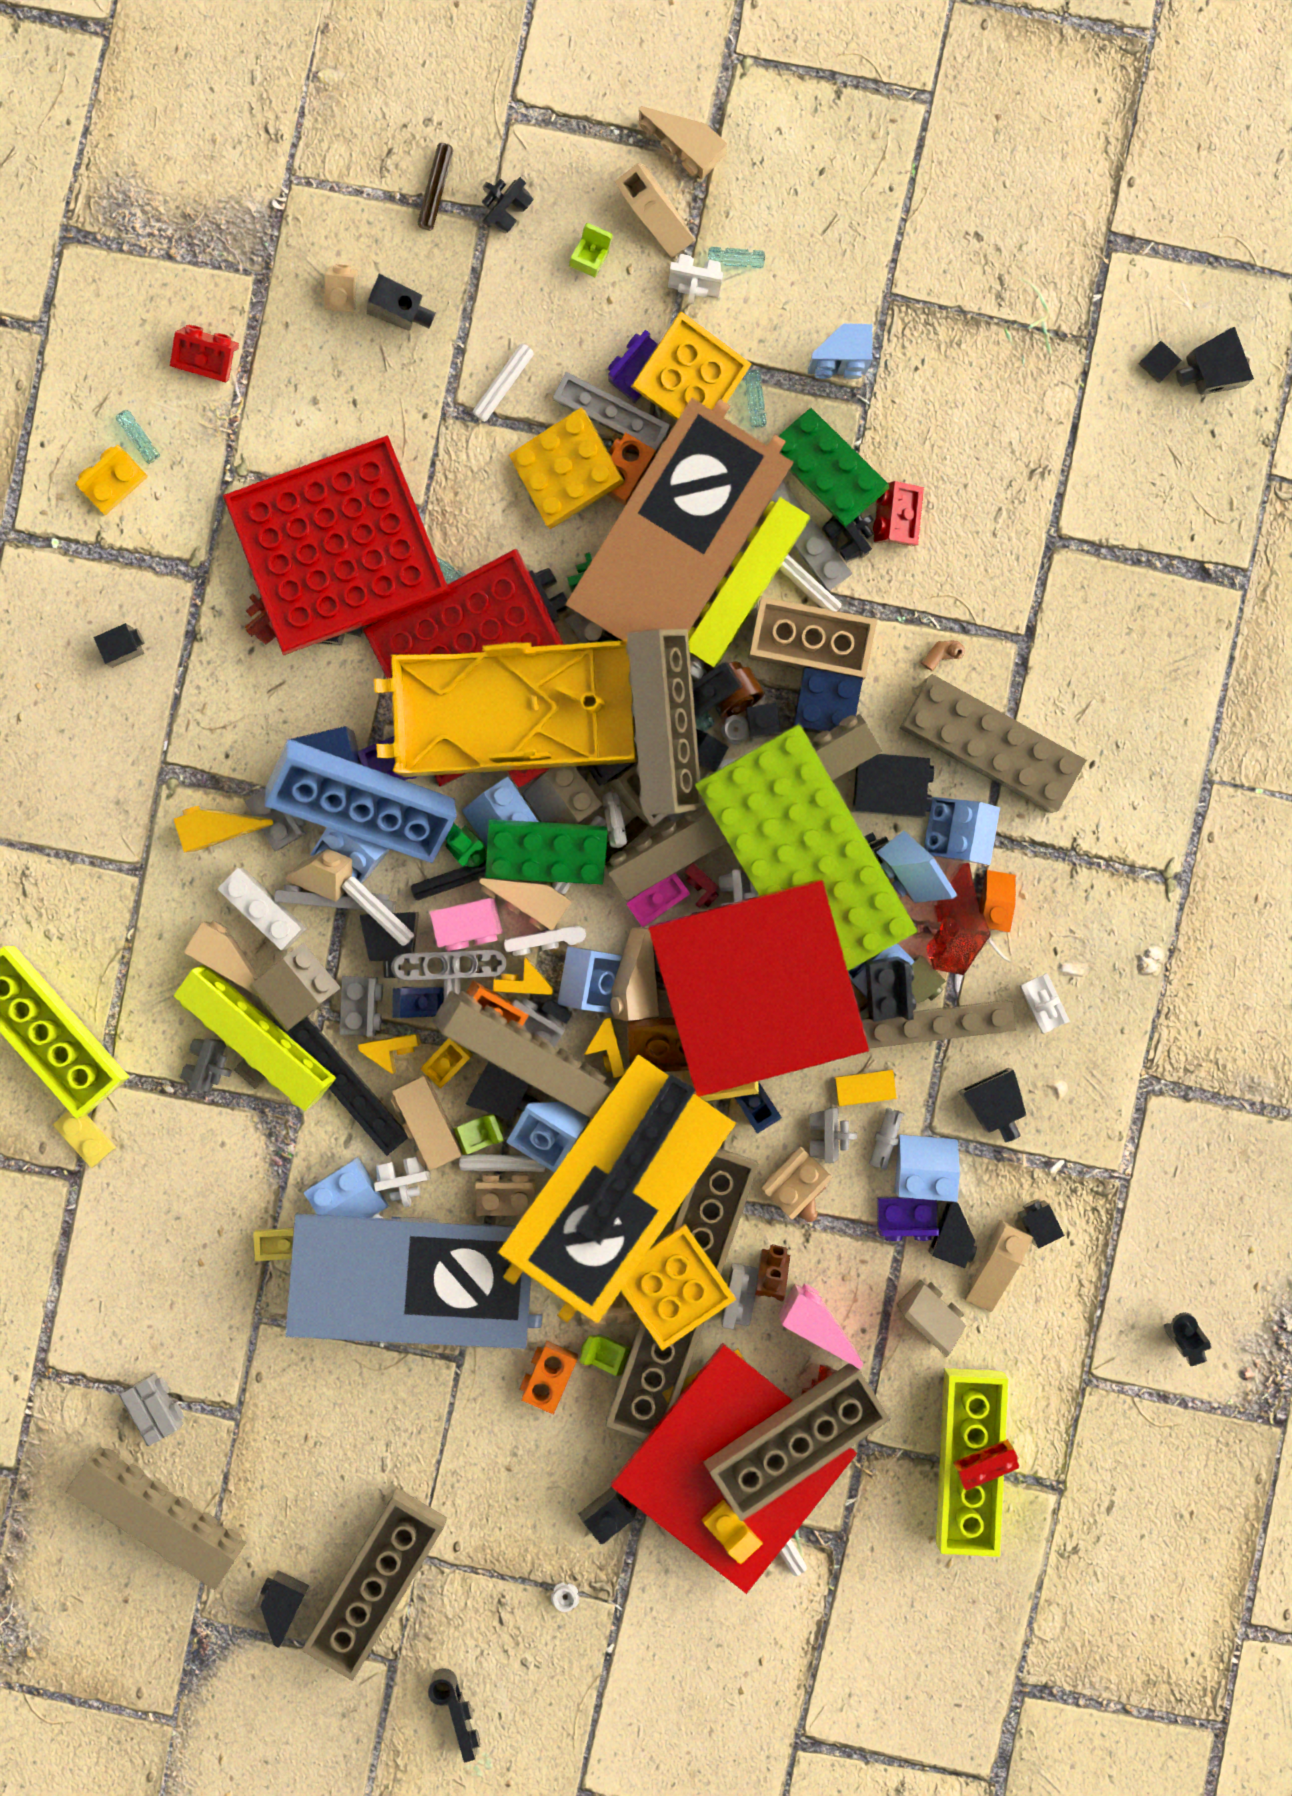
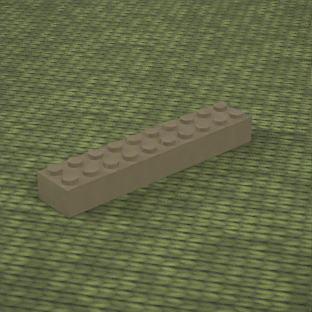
(712, 1216)

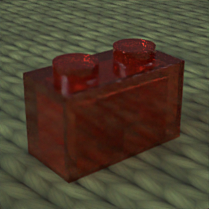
(958, 941)

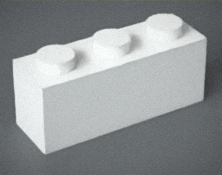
(261, 909)

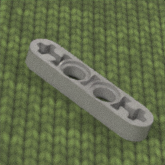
(448, 964)

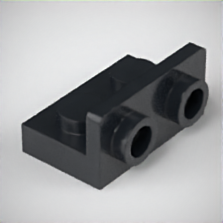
(890, 989)

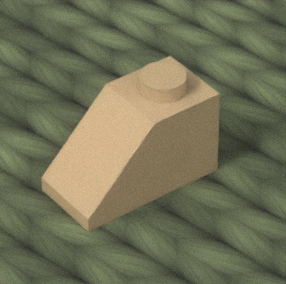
(323, 874)

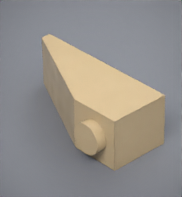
(221, 953)
(635, 982)
(998, 1265)

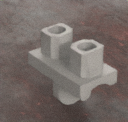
(829, 1148)

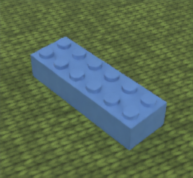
(360, 801)

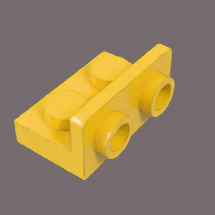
(110, 479)

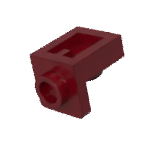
(699, 880)

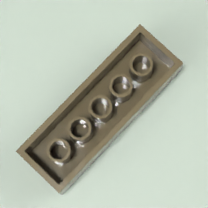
(664, 721)
(992, 744)
(521, 1054)
(796, 1441)
(156, 1517)
(374, 1584)

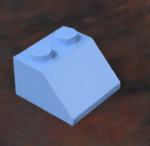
(498, 803)
(914, 870)
(588, 979)
(547, 1132)
(927, 1168)
(346, 1193)

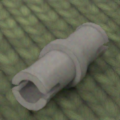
(886, 1138)

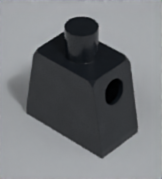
(386, 302)
(1217, 365)
(382, 945)
(500, 1092)
(997, 1103)
(607, 1515)

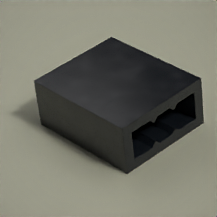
(893, 786)

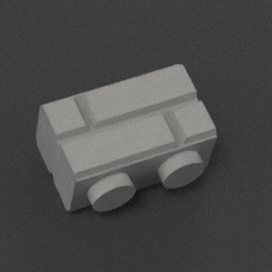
(152, 1408)

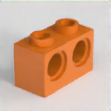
(630, 471)
(555, 1379)

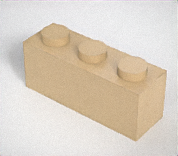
(426, 1123)

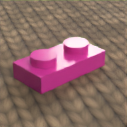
(657, 899)

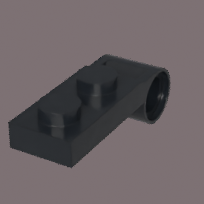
(459, 1709)

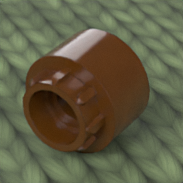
(745, 697)

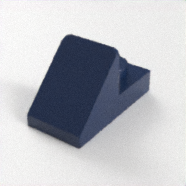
(417, 1001)
(759, 1109)

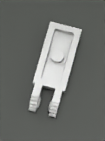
(547, 939)

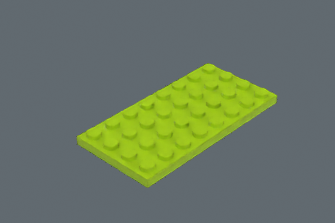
(796, 829)

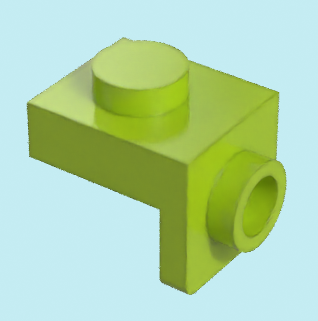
(591, 250)
(479, 1133)
(604, 1354)

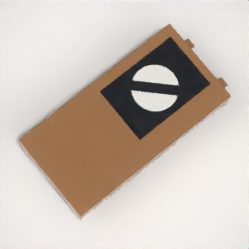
(681, 525)

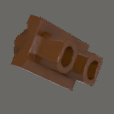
(773, 1272)

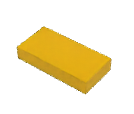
(865, 1087)

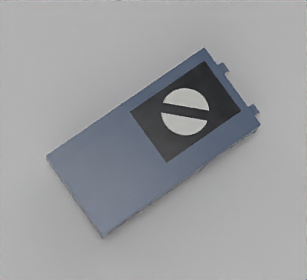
(405, 1283)

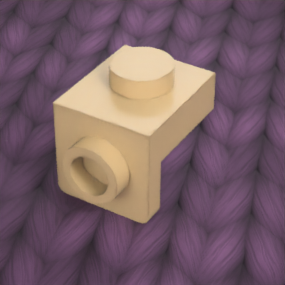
(340, 288)

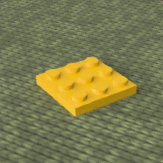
(688, 366)
(566, 468)
(676, 1288)

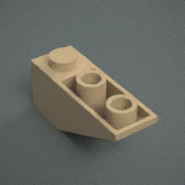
(688, 139)
(654, 209)
(534, 898)

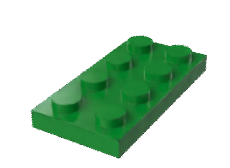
(830, 468)
(546, 851)

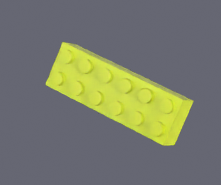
(53, 1038)
(971, 1421)

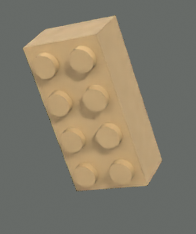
(812, 638)

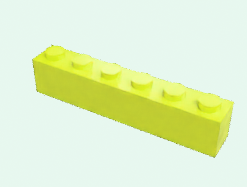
(747, 582)
(254, 1037)

